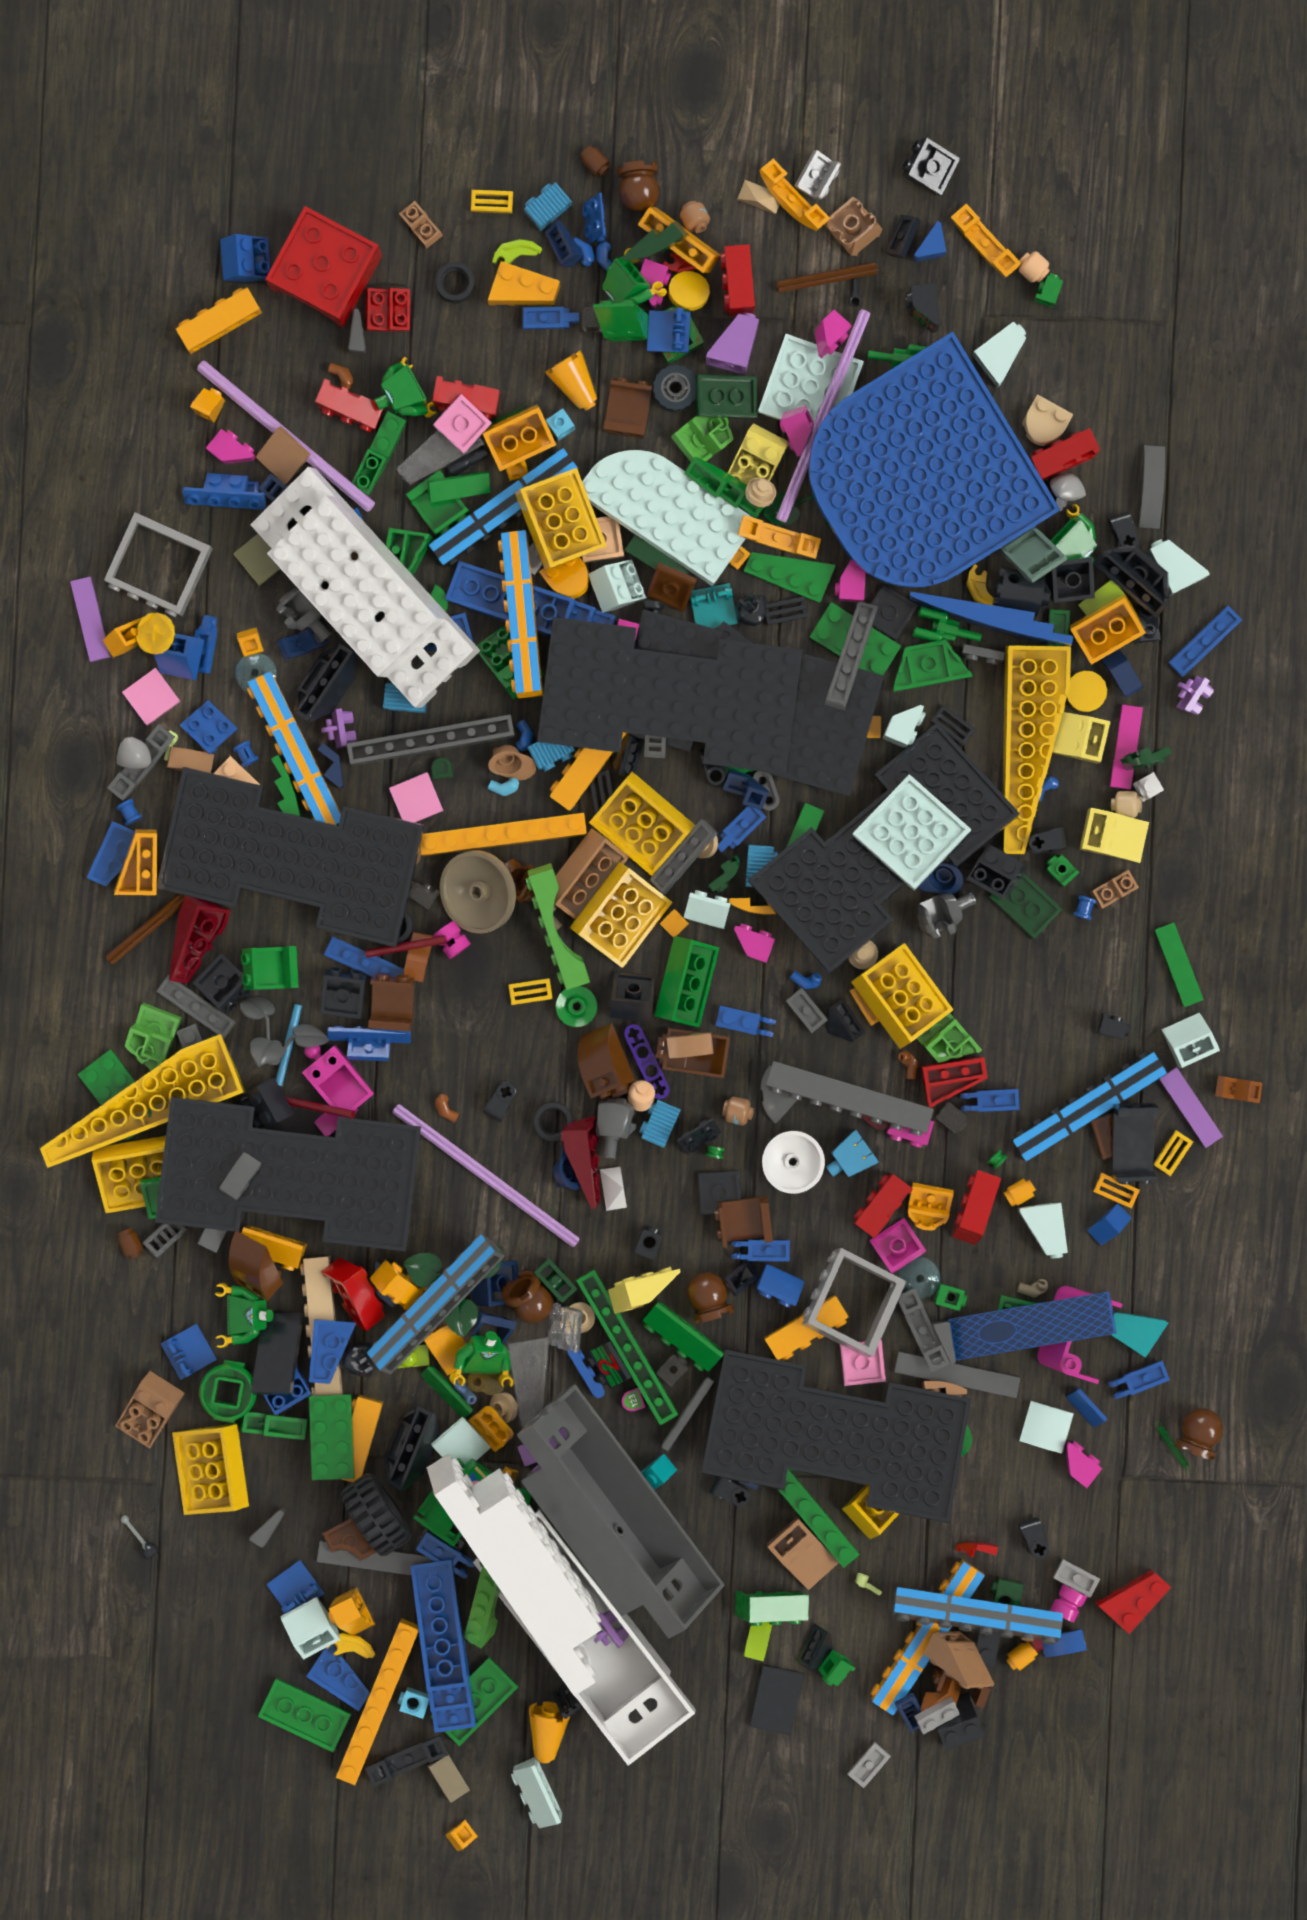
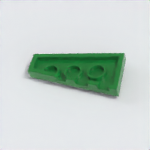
(794, 575)

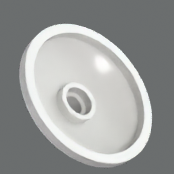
(804, 1173)

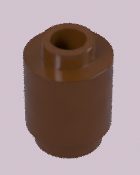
(595, 161)
(130, 1243)

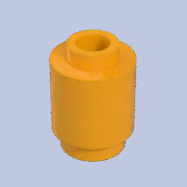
(1019, 1192)
(1021, 1656)

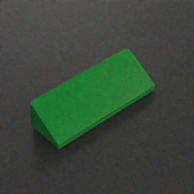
(446, 1391)

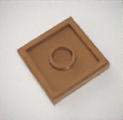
(283, 455)

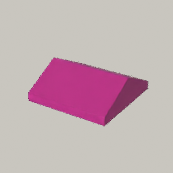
(897, 1245)

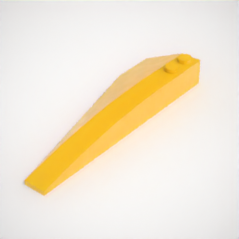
(1033, 707)

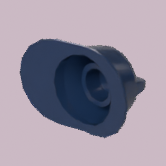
(943, 879)
(565, 1174)

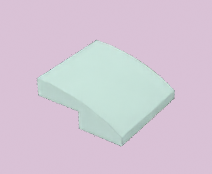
(1046, 1427)
(461, 1442)

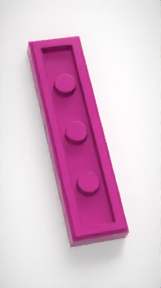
(1126, 743)

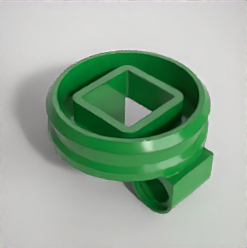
(222, 1410)

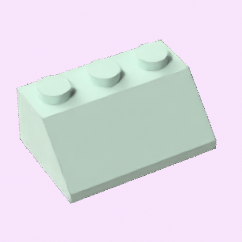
(537, 1793)

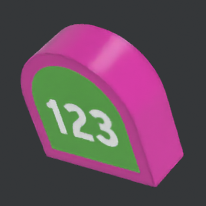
(633, 1400)

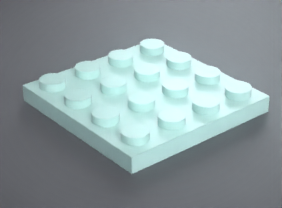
(804, 378)
(911, 832)

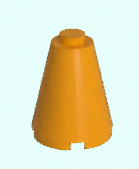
(574, 380)
(546, 1730)

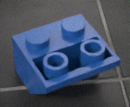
(245, 258)
(181, 658)
(780, 1285)
(300, 1391)

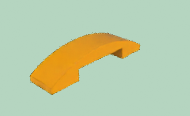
(790, 199)
(984, 242)
(778, 537)
(744, 904)

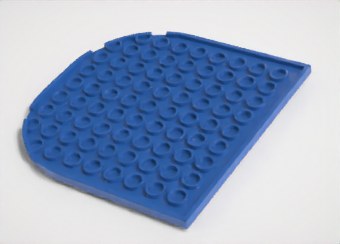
(924, 471)

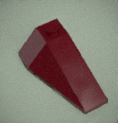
(195, 931)
(580, 1147)

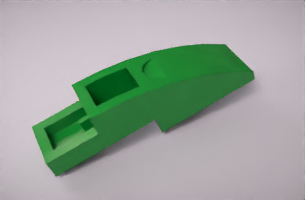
(379, 452)

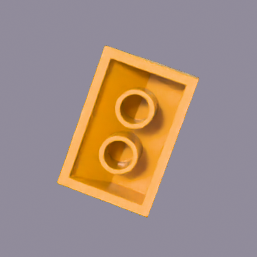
(518, 437)
(1107, 629)
(281, 1248)

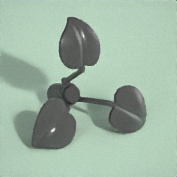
(271, 1051)

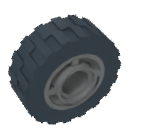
(670, 400)

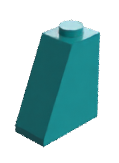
(1138, 1331)

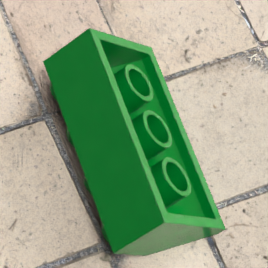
(686, 981)
(683, 1336)

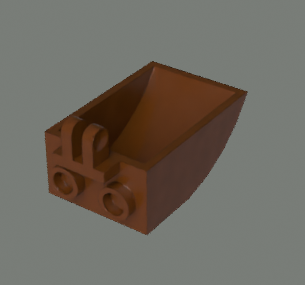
(604, 1063)
(707, 1065)
(253, 1266)

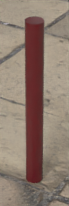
(406, 946)
(320, 1107)

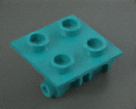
(713, 606)

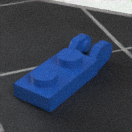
(742, 1021)
(993, 1100)
(760, 1251)
(586, 1373)
(1141, 1379)
(438, 1550)

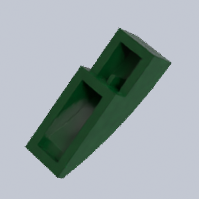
(657, 242)
(650, 555)

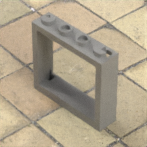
(154, 601)
(883, 1315)

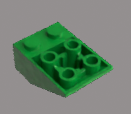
(622, 321)
(496, 655)

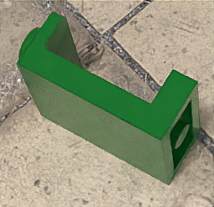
(439, 514)
(269, 968)

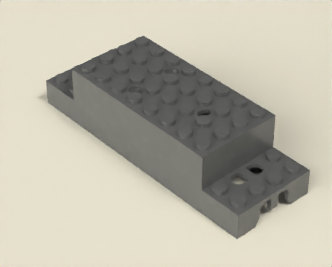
(593, 1490)

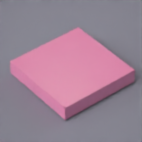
(462, 423)
(151, 696)
(416, 798)
(860, 1369)

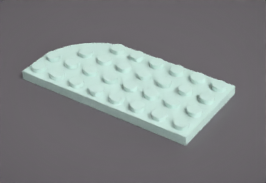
(667, 510)

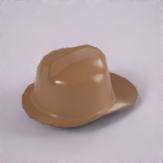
(511, 764)

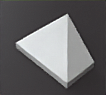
(613, 1188)

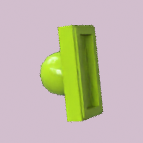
(418, 1357)

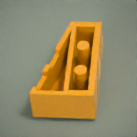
(522, 287)
(140, 865)
(398, 1286)
(350, 1612)

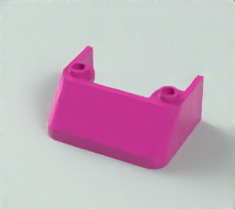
(1057, 1355)

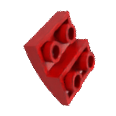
(387, 310)

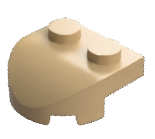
(1045, 421)

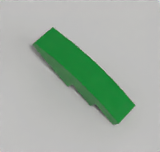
(721, 484)
(284, 784)

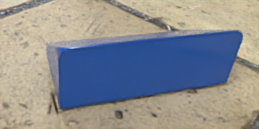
(1086, 1407)

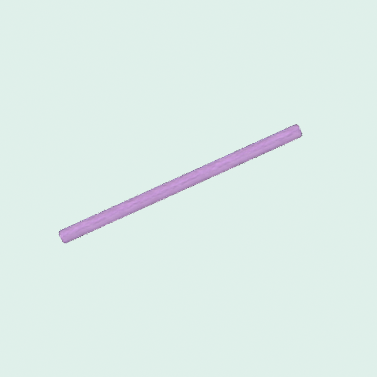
(826, 407)
(272, 424)
(487, 1176)

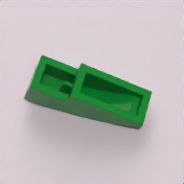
(273, 1425)

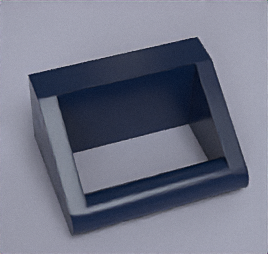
(506, 1325)

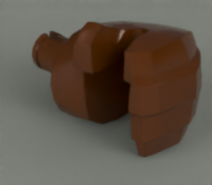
(519, 874)

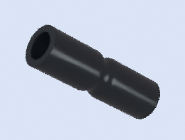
(467, 461)

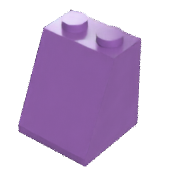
(735, 345)

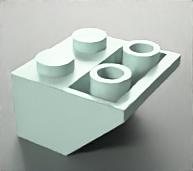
(617, 585)
(902, 726)
(707, 910)
(1190, 1040)
(310, 1628)

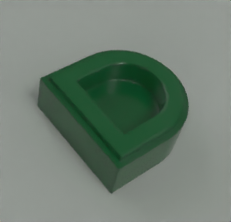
(441, 768)

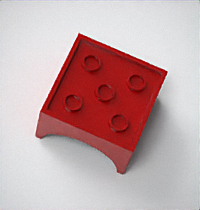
(324, 266)

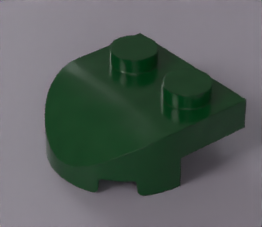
(1145, 758)
(729, 870)

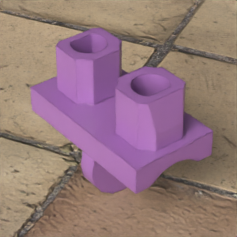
(1191, 692)
(337, 729)
(618, 1636)

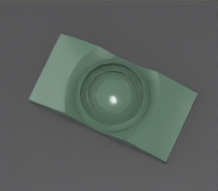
(1032, 554)

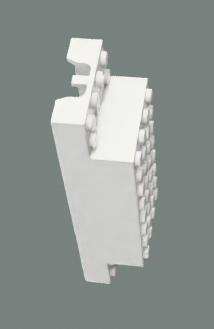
(359, 589)
(523, 1565)
(622, 1675)

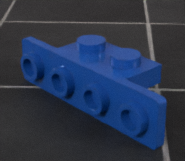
(225, 491)
(368, 1043)

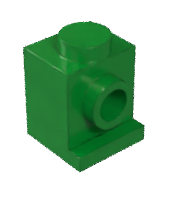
(1049, 290)
(1061, 878)
(942, 1293)
(835, 1668)

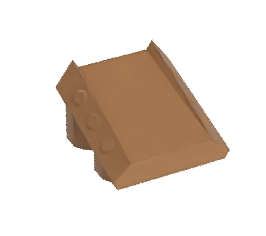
(853, 226)

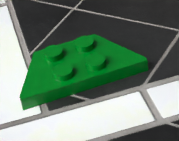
(929, 665)

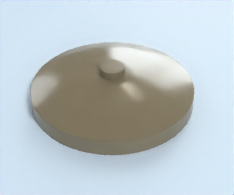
(477, 891)

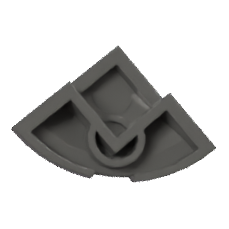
(774, 1104)

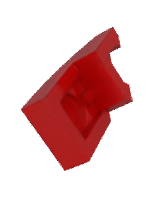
(970, 1547)

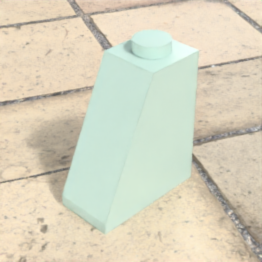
(999, 352)
(1180, 566)
(1047, 1227)

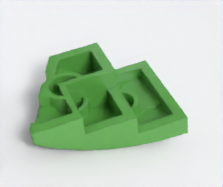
(703, 437)
(152, 1035)
(948, 1040)

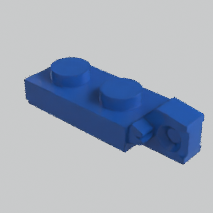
(548, 318)
(208, 633)
(740, 828)

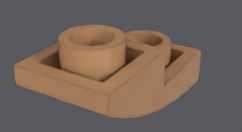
(420, 224)
(189, 758)
(1114, 889)
(690, 1045)
(948, 1388)

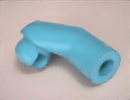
(506, 788)

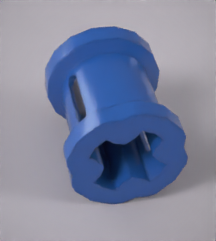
(250, 758)
(129, 812)
(1084, 907)

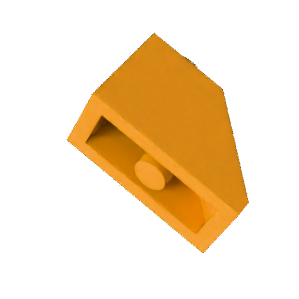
(208, 404)
(122, 638)

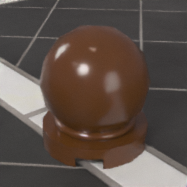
(639, 187)
(708, 1296)
(528, 1298)
(1201, 1432)

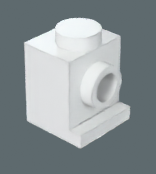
(1148, 786)

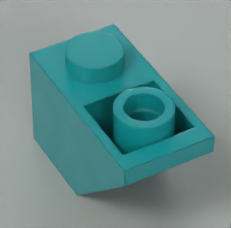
(659, 1471)

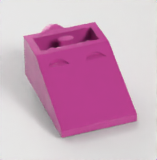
(338, 1082)

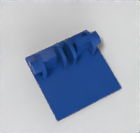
(594, 216)
(668, 331)
(208, 727)
(188, 1351)
(294, 1587)

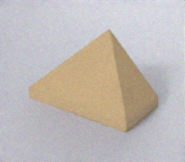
(758, 197)

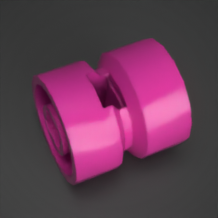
(453, 931)
(1068, 1603)

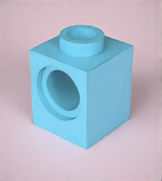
(560, 424)
(418, 1711)

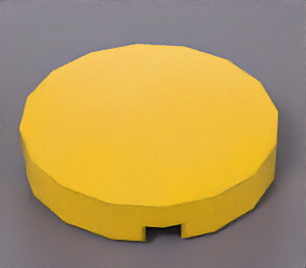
(689, 290)
(155, 633)
(1087, 691)

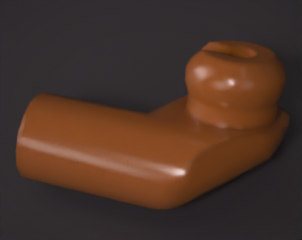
(343, 373)
(910, 1062)
(443, 1109)

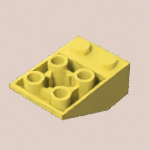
(758, 455)
(1081, 737)
(1114, 835)
(640, 1290)

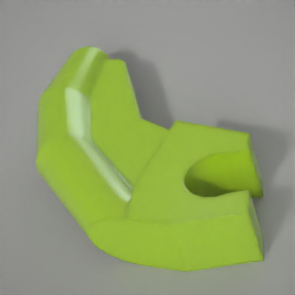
(511, 250)

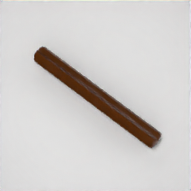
(826, 277)
(144, 930)

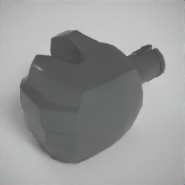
(301, 613)
(942, 913)
(614, 1123)

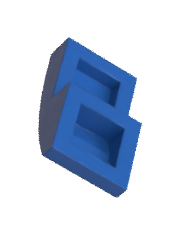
(1069, 1643)

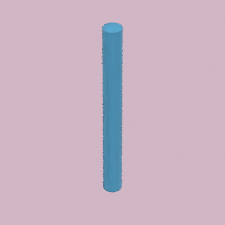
(285, 1059)

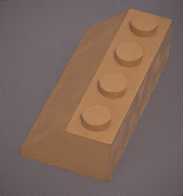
(586, 872)

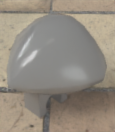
(1067, 488)
(133, 754)

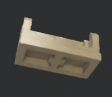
(448, 1778)

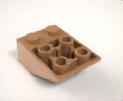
(149, 1409)
(802, 1553)
(958, 1659)

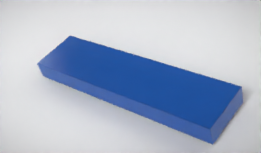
(1204, 641)
(356, 959)

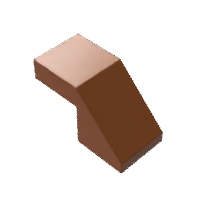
(417, 959)
(1238, 1089)
(949, 1688)

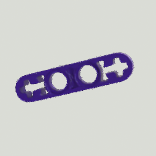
(649, 1060)

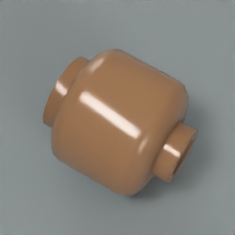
(694, 217)
(737, 1111)

